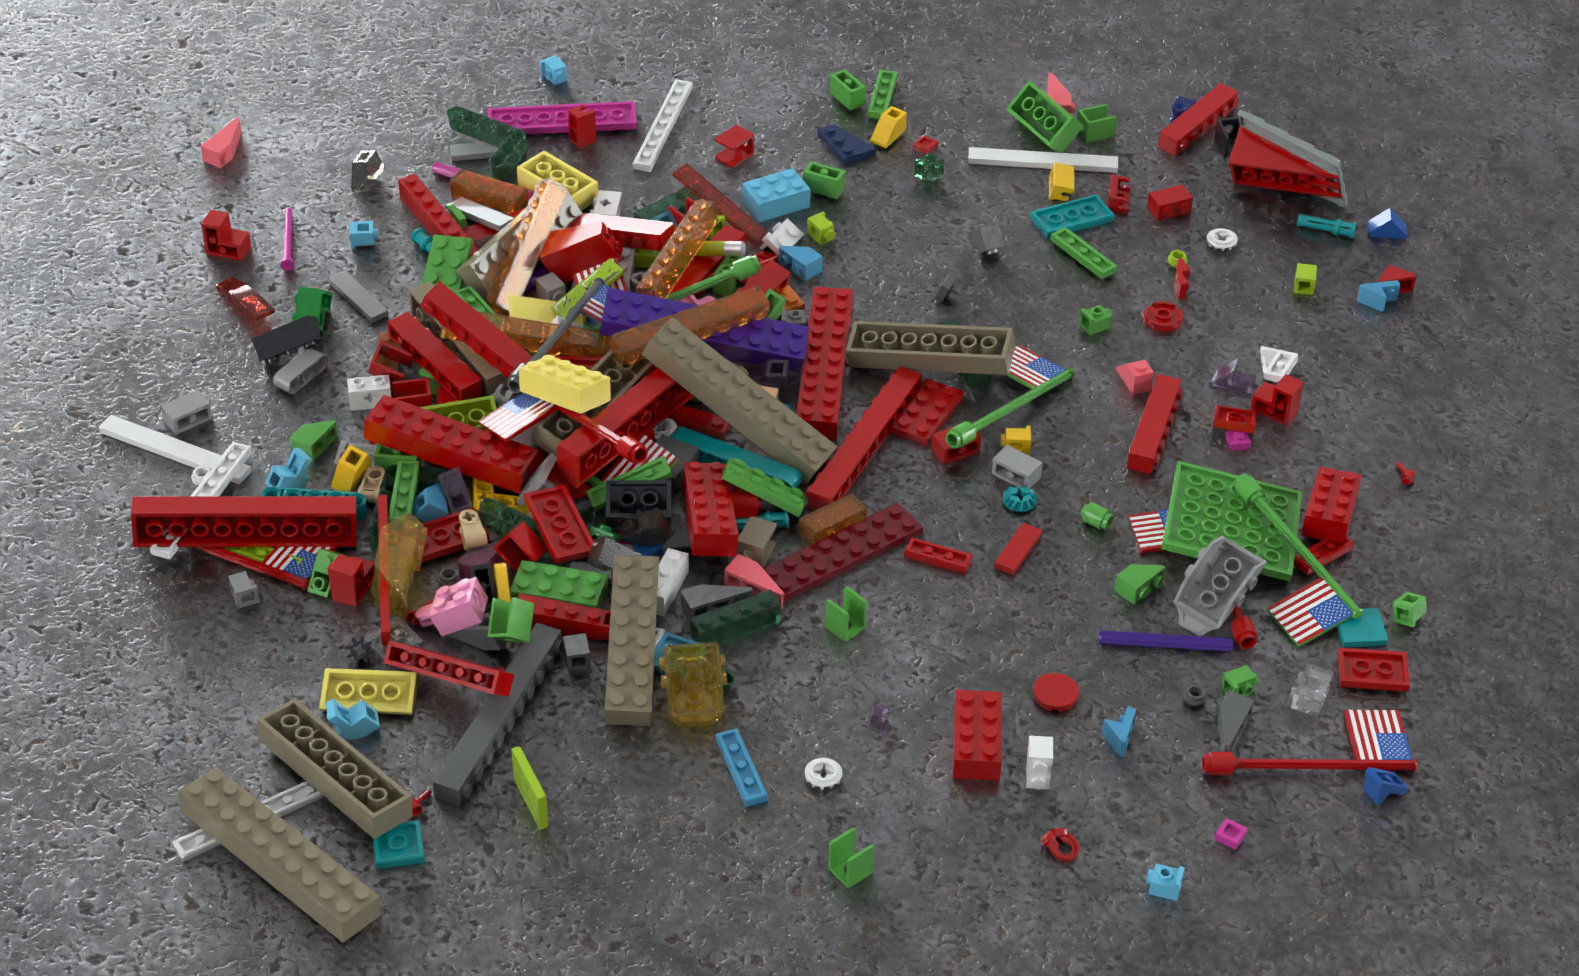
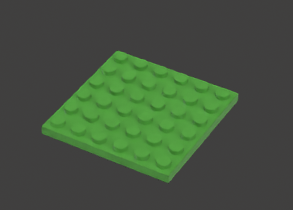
(1208, 506)

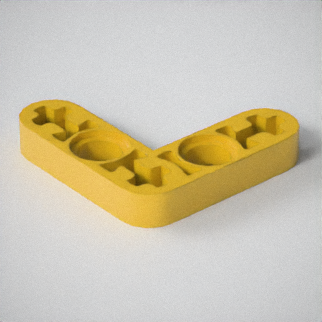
(478, 495)
(501, 580)

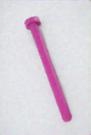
(287, 262)

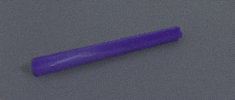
(1166, 640)

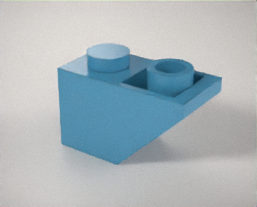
(801, 261)
(430, 503)

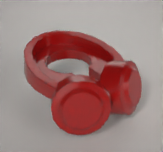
(1049, 841)

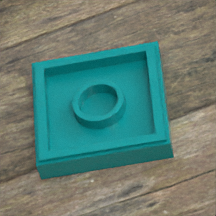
(1364, 631)
(399, 846)

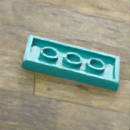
(1073, 215)

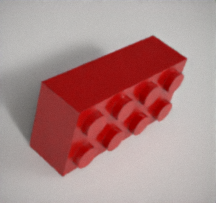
(1331, 505)
(977, 735)

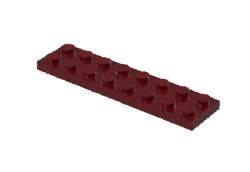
(843, 550)

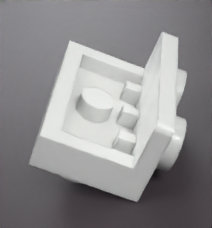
(784, 235)

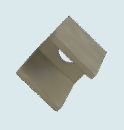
(755, 540)

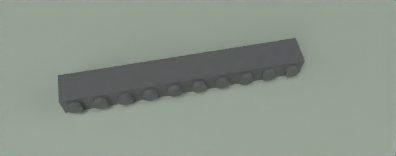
(497, 716)

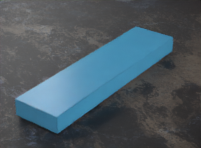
(741, 767)

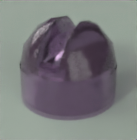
(877, 714)

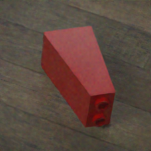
(578, 249)

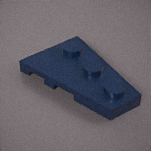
(844, 144)

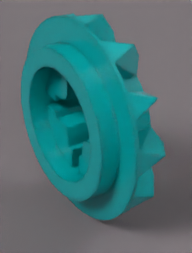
(1012, 501)

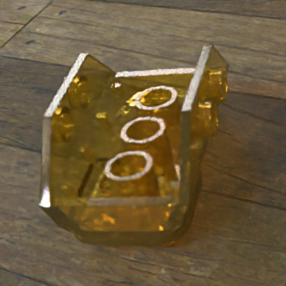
(398, 558)
(693, 683)

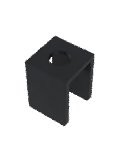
(1222, 137)

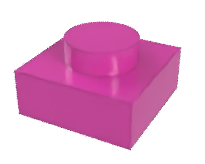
(1237, 440)
(1230, 833)

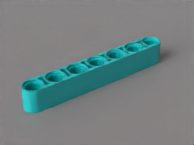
(714, 450)

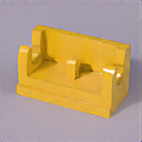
(1061, 180)

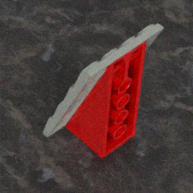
(1275, 160)

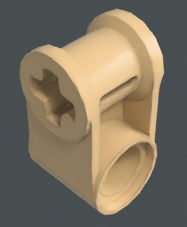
(372, 483)
(471, 530)

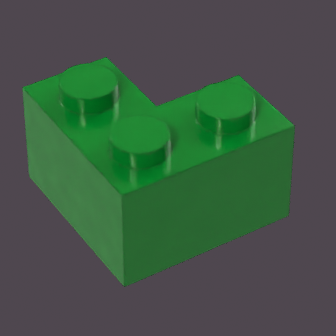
(312, 303)

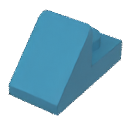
(1378, 293)
(1119, 732)

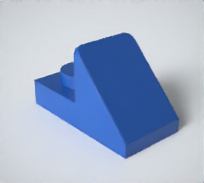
(1382, 783)

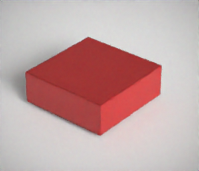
(925, 145)

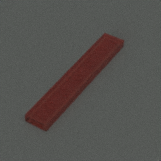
(724, 206)

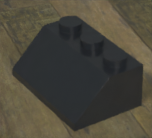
(287, 339)
(633, 497)

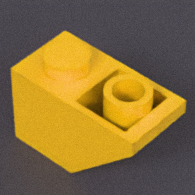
(889, 127)
(350, 469)

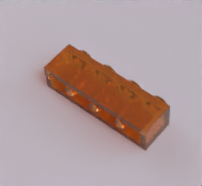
(489, 191)

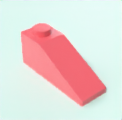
(1059, 93)
(222, 145)
(749, 573)

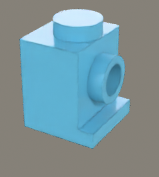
(553, 70)
(363, 233)
(1165, 881)

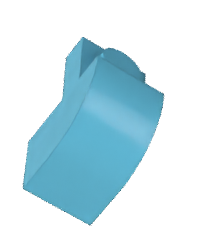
(293, 474)
(352, 722)

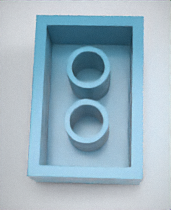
(775, 195)

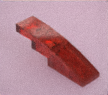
(246, 298)

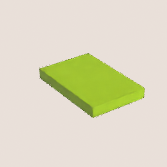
(529, 787)

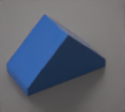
(1387, 226)

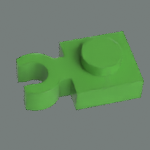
(457, 215)

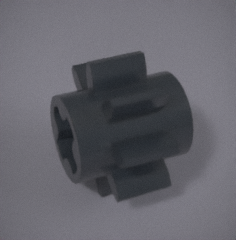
(354, 652)

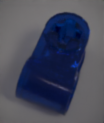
(1180, 106)

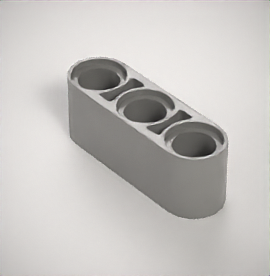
(300, 370)

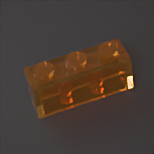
(831, 518)

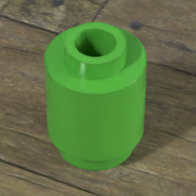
(1097, 516)

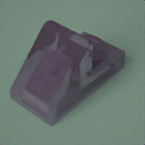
(1230, 378)
(455, 490)

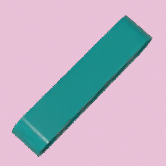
(361, 505)

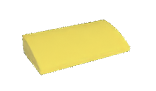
(383, 690)

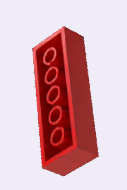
(709, 510)

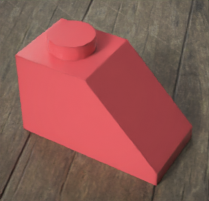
(1136, 376)

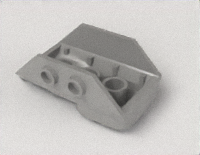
(1216, 585)

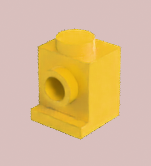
(1017, 438)

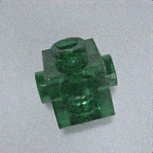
(929, 167)

